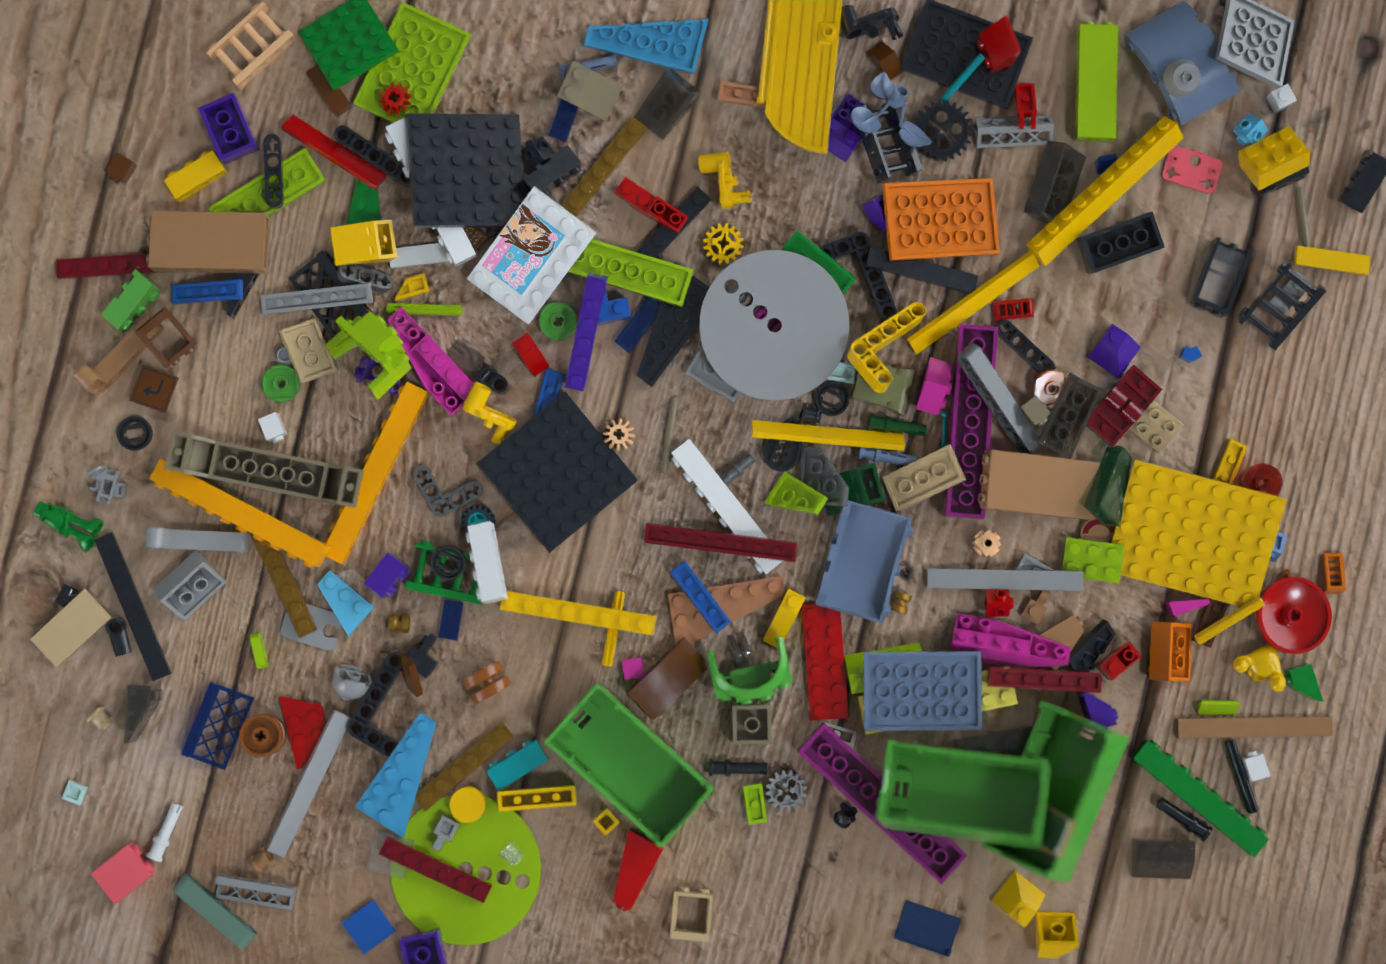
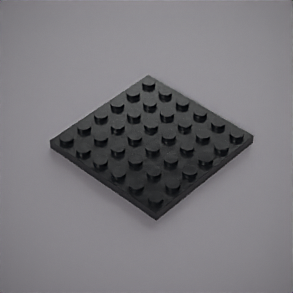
(464, 169)
(556, 472)

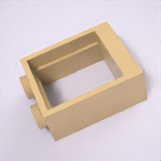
(692, 935)

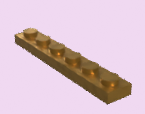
(604, 166)
(287, 588)
(464, 766)

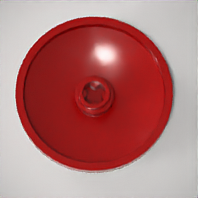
(1294, 615)

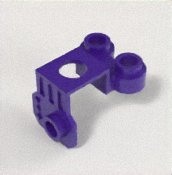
(364, 372)

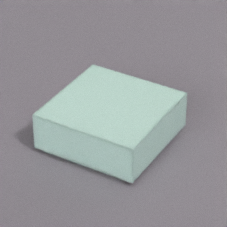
(74, 792)

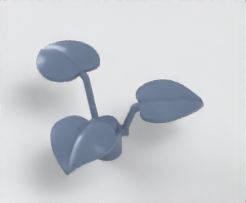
(895, 96)

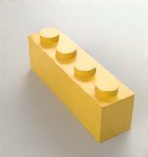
(537, 797)

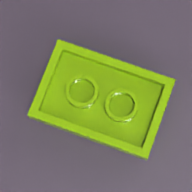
(1095, 558)

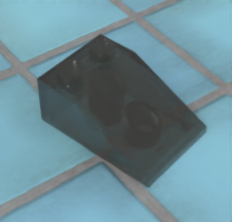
(667, 103)
(140, 706)

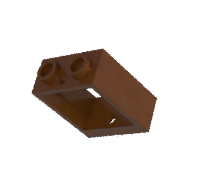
(151, 324)

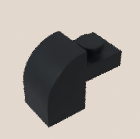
(424, 663)

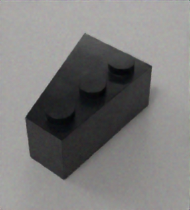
(1364, 181)

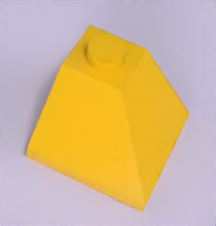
(1019, 898)
(1055, 934)

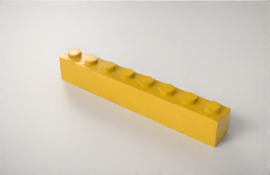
(579, 613)

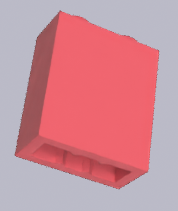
(123, 872)

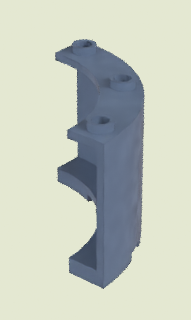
(1181, 36)
(863, 561)

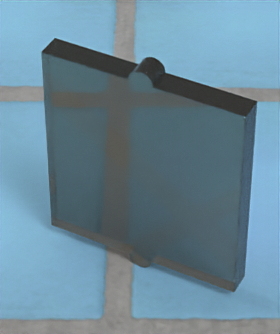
(465, 358)

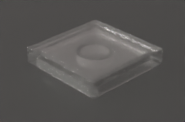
(382, 864)

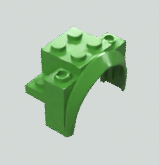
(751, 681)

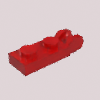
(1026, 104)

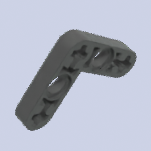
(354, 277)
(439, 497)

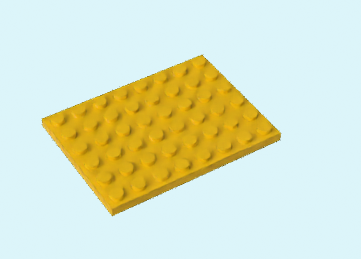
(1197, 533)

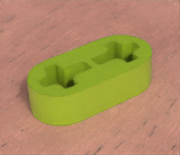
(259, 650)

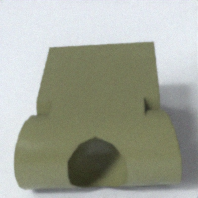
(893, 398)

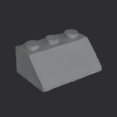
(189, 585)

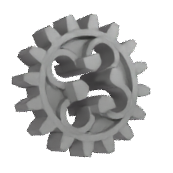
(784, 779)

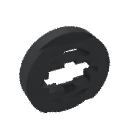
(825, 388)
(122, 429)
(435, 564)

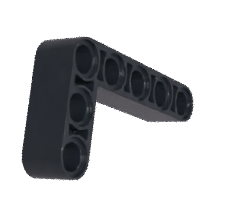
(368, 149)
(859, 251)
(375, 705)

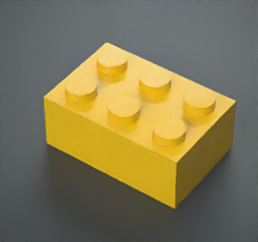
(1274, 158)

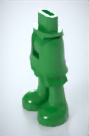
(62, 519)

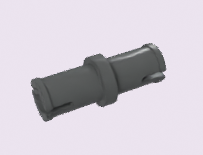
(737, 468)

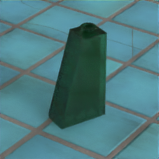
(1110, 486)

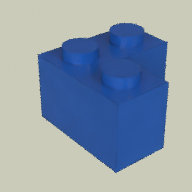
(614, 311)

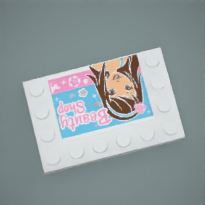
(531, 255)

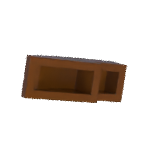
(335, 99)

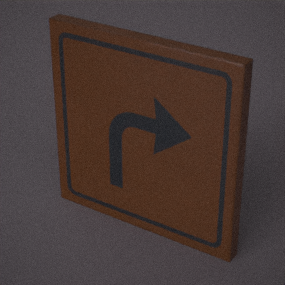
(154, 389)

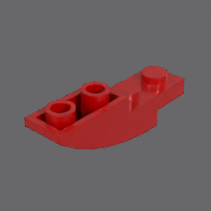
(651, 206)

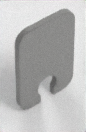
(317, 639)

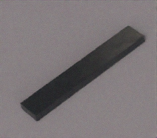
(922, 271)

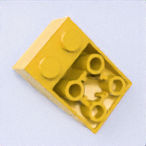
(363, 243)

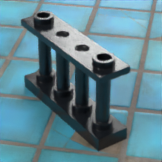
(908, 155)
(1289, 323)

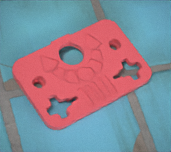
(1190, 174)

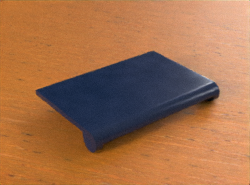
(927, 928)

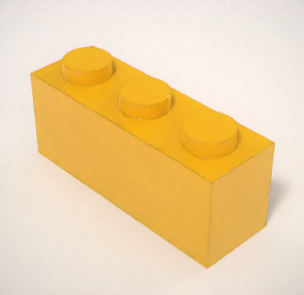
(195, 175)

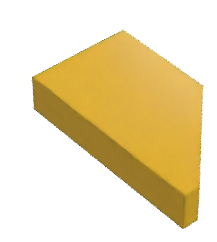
(413, 287)

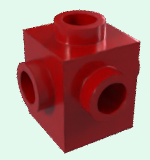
(998, 603)

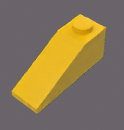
(784, 617)

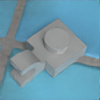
(445, 830)

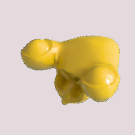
(1260, 665)

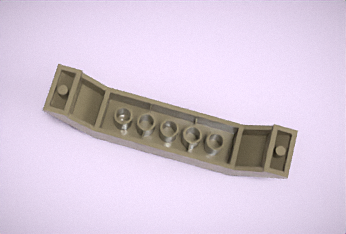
(264, 469)

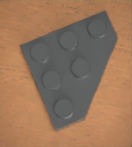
(822, 476)

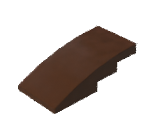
(668, 679)

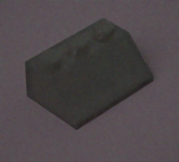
(1163, 858)

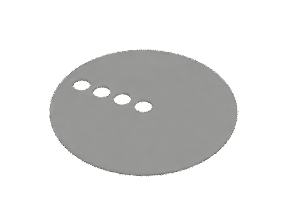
(784, 361)

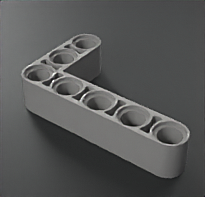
(196, 540)

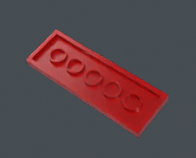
(824, 663)

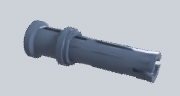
(594, 65)
(885, 456)

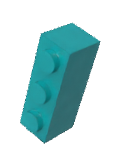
(517, 764)

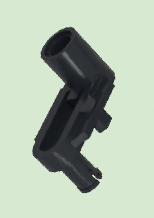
(857, 27)

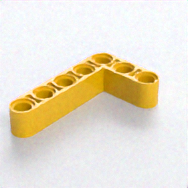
(881, 340)

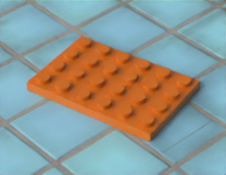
(940, 219)

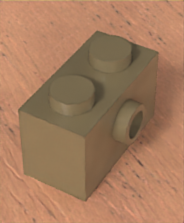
(1035, 411)

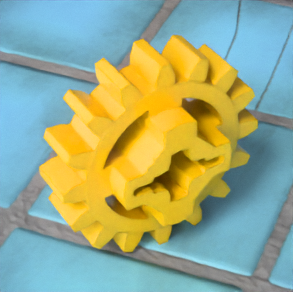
(731, 245)

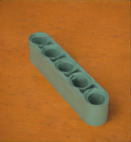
(214, 911)

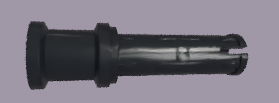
(727, 767)
(1191, 823)

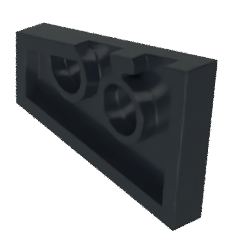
(1085, 654)

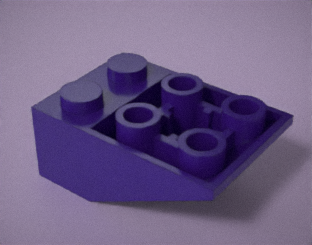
(844, 134)

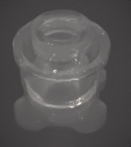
(511, 854)

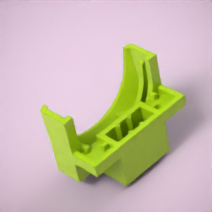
(378, 342)

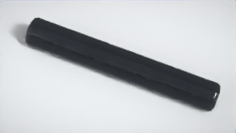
(1241, 776)

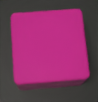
(632, 668)

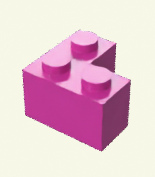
(935, 386)

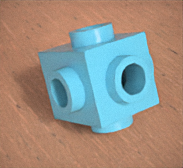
(1250, 130)

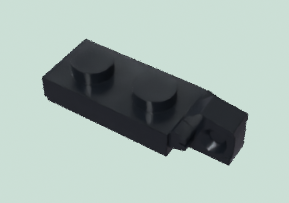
(1299, 175)

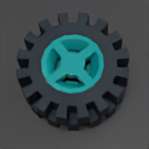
(476, 515)

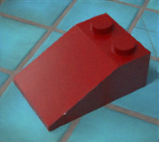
(999, 45)

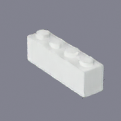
(487, 562)

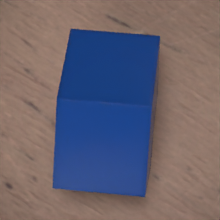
(1190, 354)

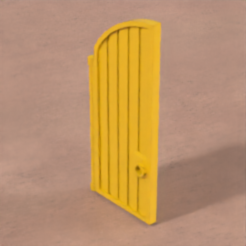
(800, 69)

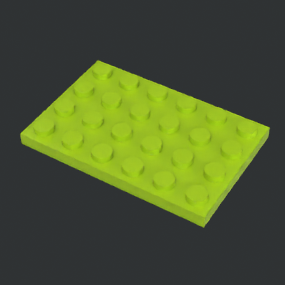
(424, 63)

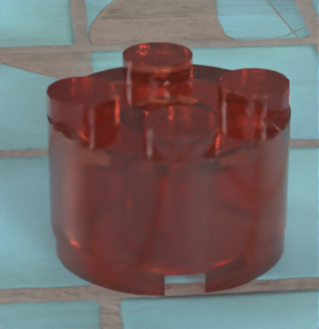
(1268, 474)

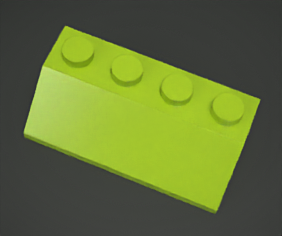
(854, 665)

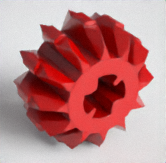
(403, 100)

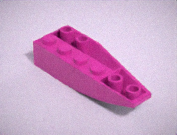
(435, 369)
(1006, 644)

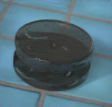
(740, 651)

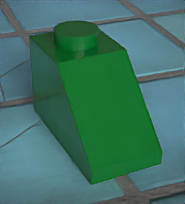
(1303, 680)

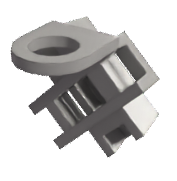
(103, 475)

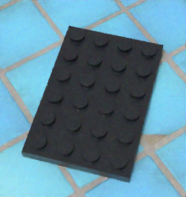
(947, 45)

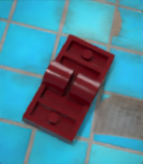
(1123, 405)

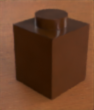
(120, 169)

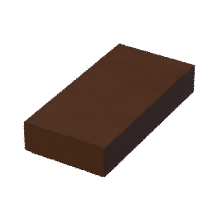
(411, 676)

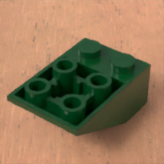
(863, 487)

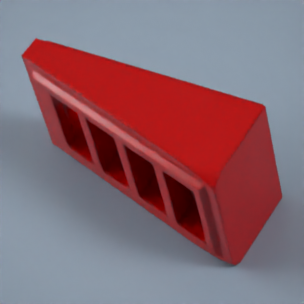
(1029, 304)

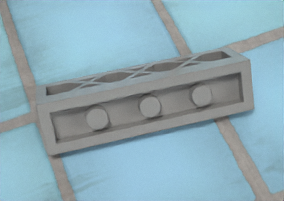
(1010, 125)
(255, 885)

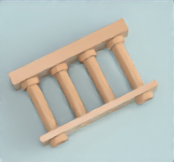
(255, 64)

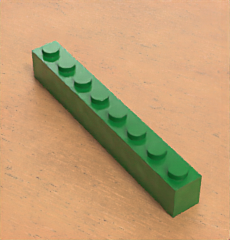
(1199, 798)

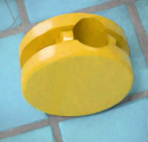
(467, 804)

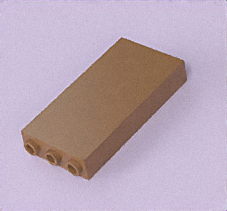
(208, 242)
(1036, 484)

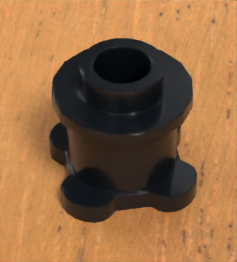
(809, 415)
(845, 816)

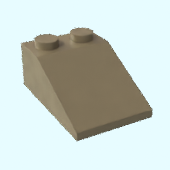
(588, 90)

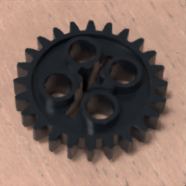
(953, 116)

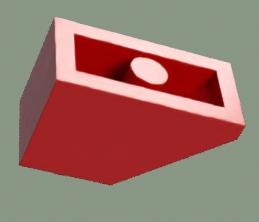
(531, 354)

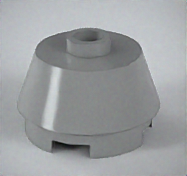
(1181, 78)

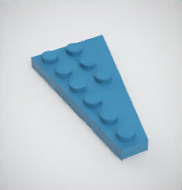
(658, 43)

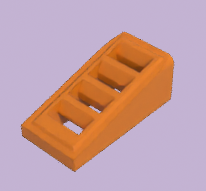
(1328, 589)

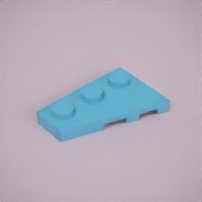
(345, 602)

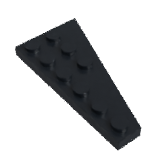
(671, 332)

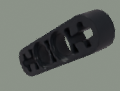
(273, 171)
(1027, 345)

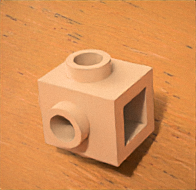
(979, 543)

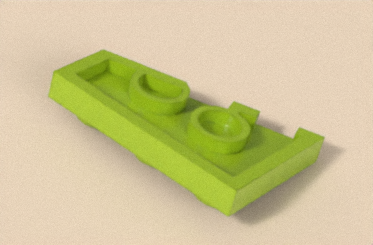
(795, 495)

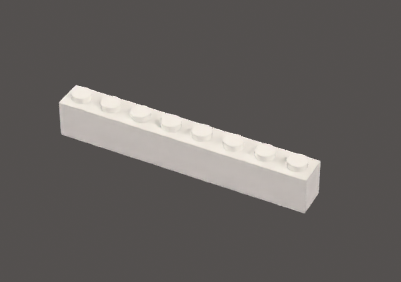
(454, 239)
(719, 497)

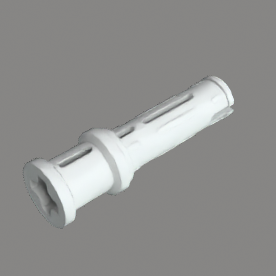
(162, 840)

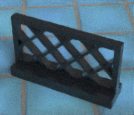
(329, 267)

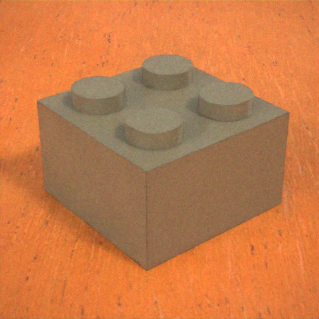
(751, 724)

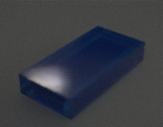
(451, 620)

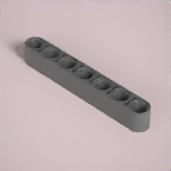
(998, 399)

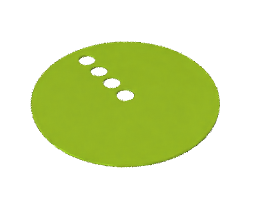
(480, 843)

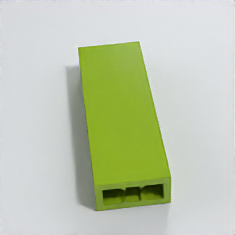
(1096, 82)

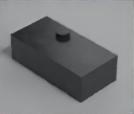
(1120, 242)

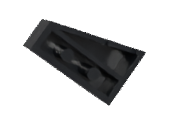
(553, 171)

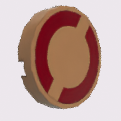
(1096, 531)

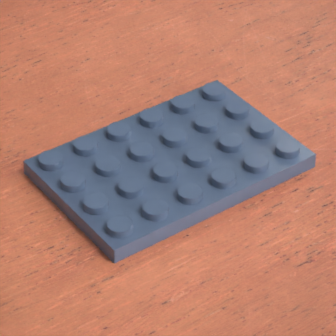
(922, 691)

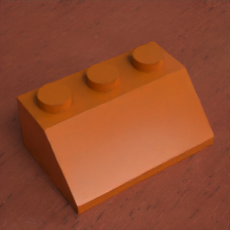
(1170, 651)

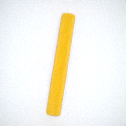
(1229, 620)
(612, 634)

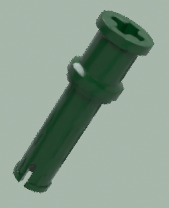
(888, 424)

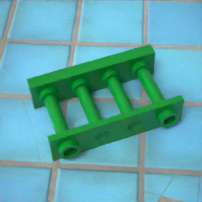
(436, 586)

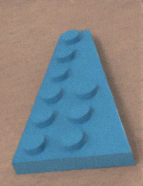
(395, 786)

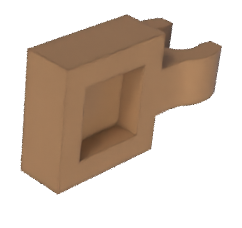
(1034, 609)

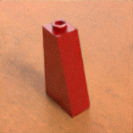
(636, 866)

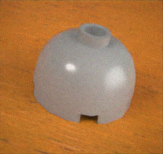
(350, 682)

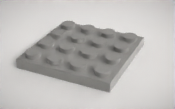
(1255, 40)

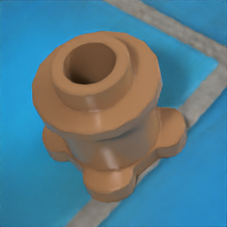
(261, 860)

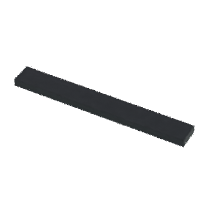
(133, 606)

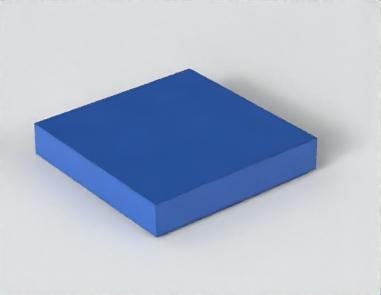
(368, 926)

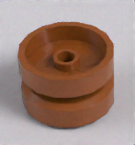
(486, 682)
(251, 735)

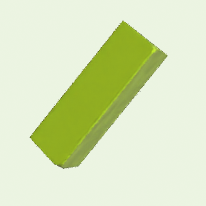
(1217, 707)

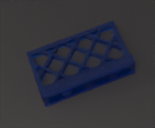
(202, 717)

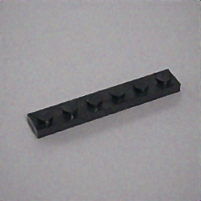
(663, 236)

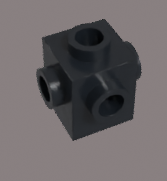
(537, 151)

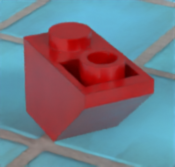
(1118, 661)

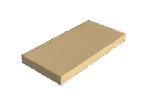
(923, 478)
(70, 628)

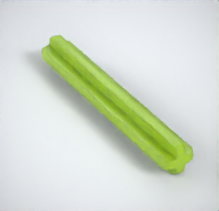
(425, 309)

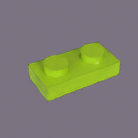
(755, 803)

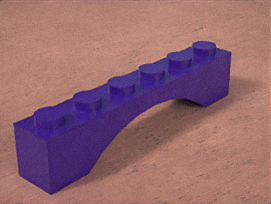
(586, 331)

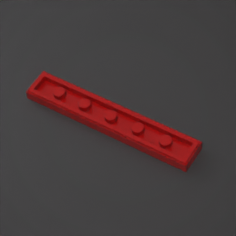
(334, 152)

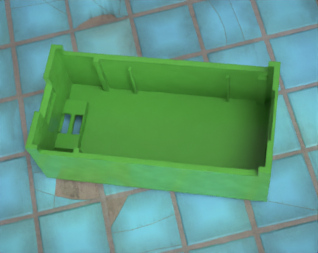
(630, 765)
(1077, 787)
(965, 795)

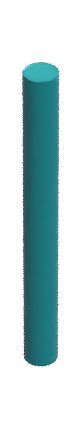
(962, 78)

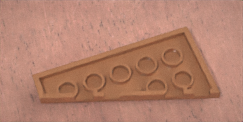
(734, 600)

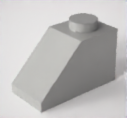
(1293, 289)

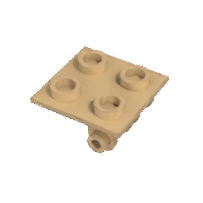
(1156, 426)

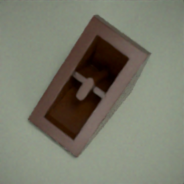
(885, 60)

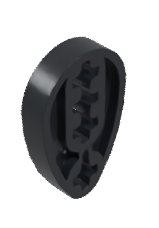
(792, 452)

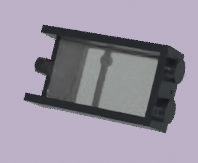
(1220, 278)

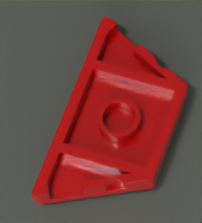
(304, 726)

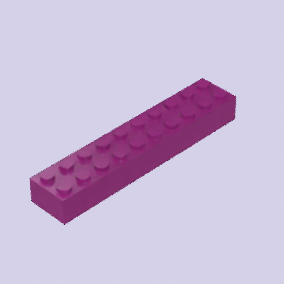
(969, 425)
(863, 788)

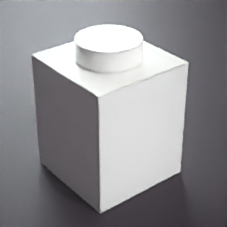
(1281, 98)
(272, 427)
(1255, 766)

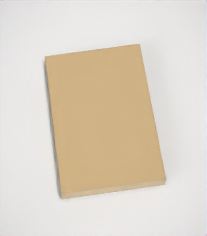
(307, 351)

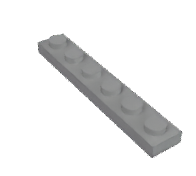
(317, 298)

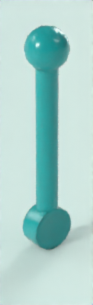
(944, 414)

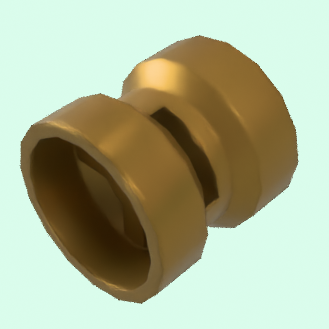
(900, 602)
(399, 623)

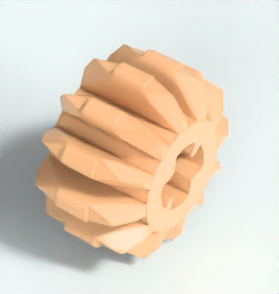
(624, 430)

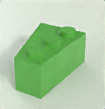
(131, 302)

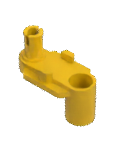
(721, 163)
(476, 406)

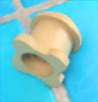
(100, 719)

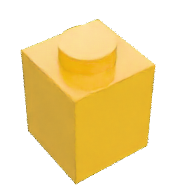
(606, 821)

